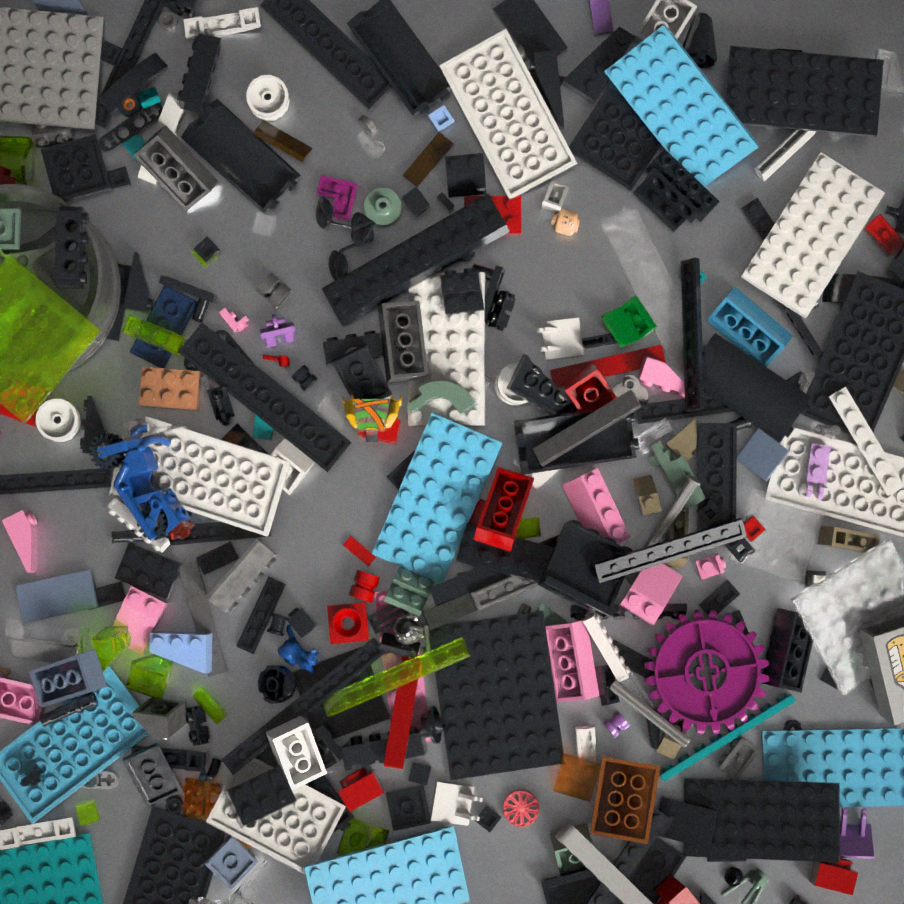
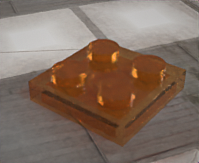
(577, 777)

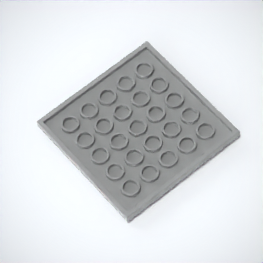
(49, 67)

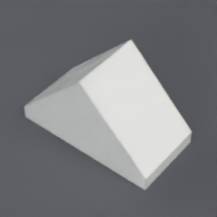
(555, 197)

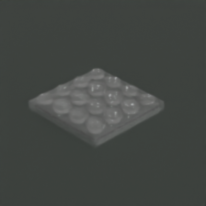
(789, 534)

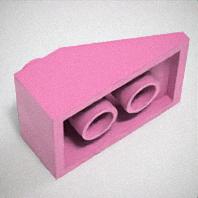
(23, 534)
(651, 592)
(141, 614)
(19, 701)

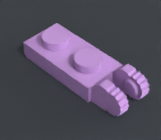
(817, 468)

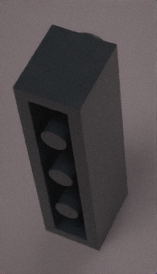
(200, 73)

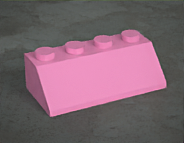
(595, 506)
(572, 661)

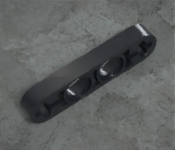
(129, 124)

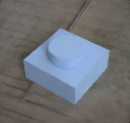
(441, 118)

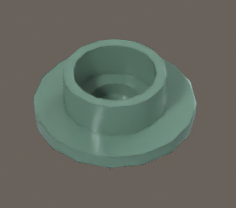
(389, 213)

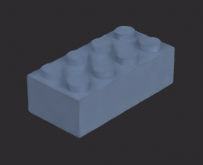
(67, 678)

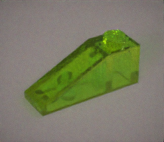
(153, 334)

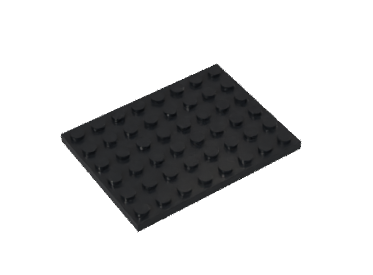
(499, 698)

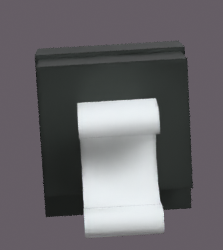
(813, 577)

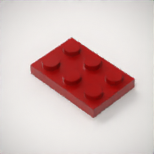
(509, 209)

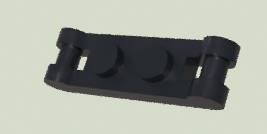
(719, 518)

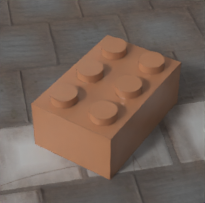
(170, 388)

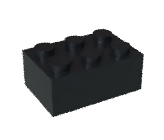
(260, 796)

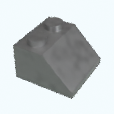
(161, 717)

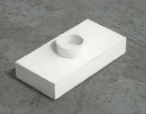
(586, 742)

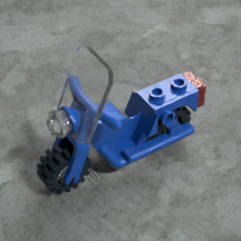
(165, 512)

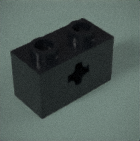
(301, 622)

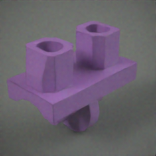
(269, 333)

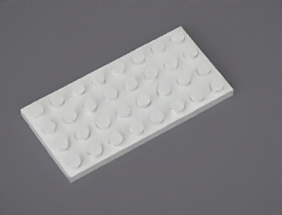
(508, 114)
(812, 235)
(452, 352)
(219, 477)
(850, 487)

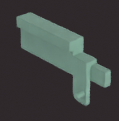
(676, 471)

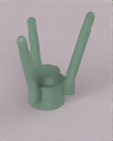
(758, 880)

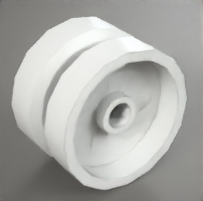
(268, 109)
(501, 382)
(56, 409)

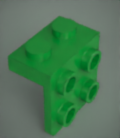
(629, 322)

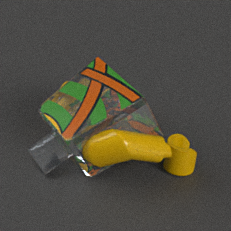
(371, 415)

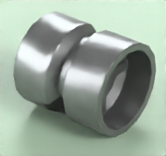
(276, 292)

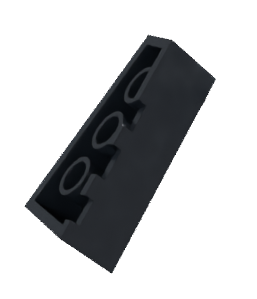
(589, 76)

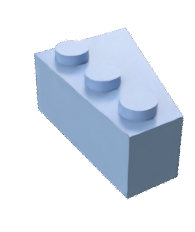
(184, 648)

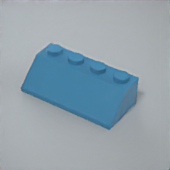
(749, 327)

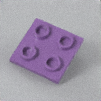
(856, 840)

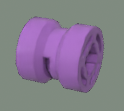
(616, 724)

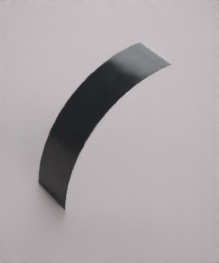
(840, 284)

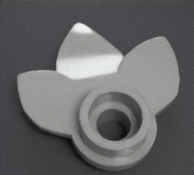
(639, 390)

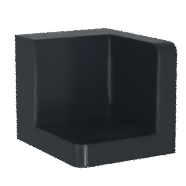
(416, 202)

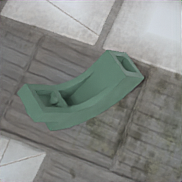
(447, 390)

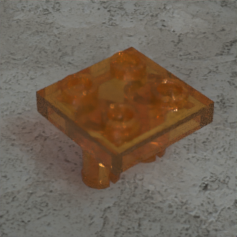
(197, 798)

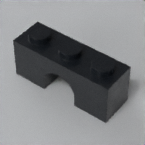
(335, 348)

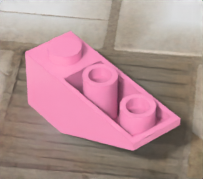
(659, 373)

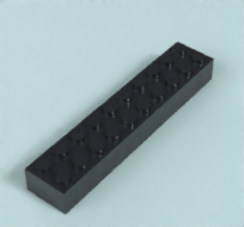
(415, 259)

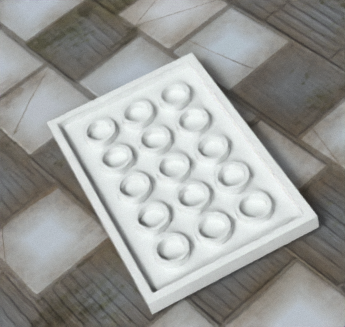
(289, 835)

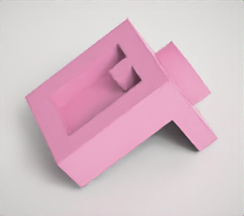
(230, 318)
(710, 566)

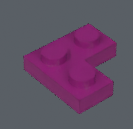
(343, 195)

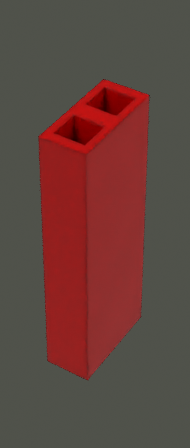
(359, 551)

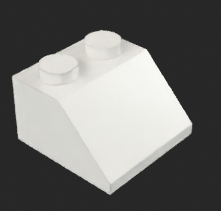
(298, 467)

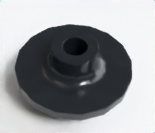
(433, 725)

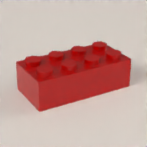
(503, 509)

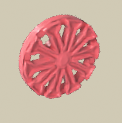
(521, 808)

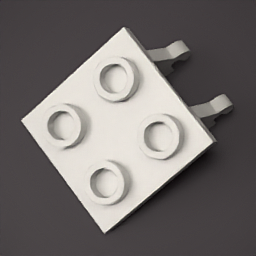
(561, 338)
(453, 803)

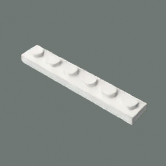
(866, 441)

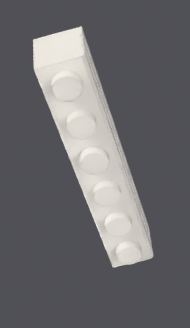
(782, 153)
(124, 515)
(606, 647)

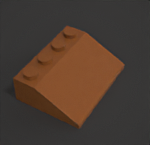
(625, 800)

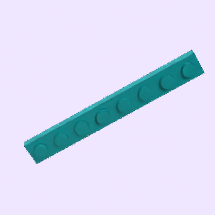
(720, 740)

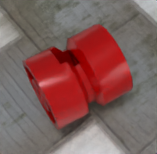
(364, 586)

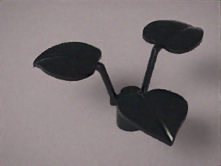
(361, 232)

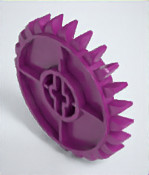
(739, 669)

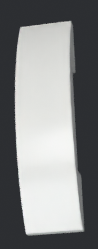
(222, 24)
(37, 833)

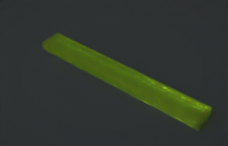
(396, 676)

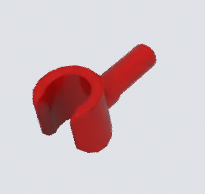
(283, 360)

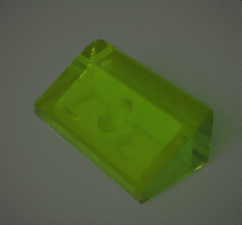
(529, 528)
(209, 704)

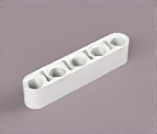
(171, 117)

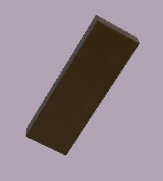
(283, 141)
(428, 159)

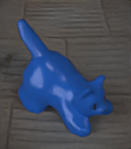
(293, 653)

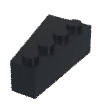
(373, 748)

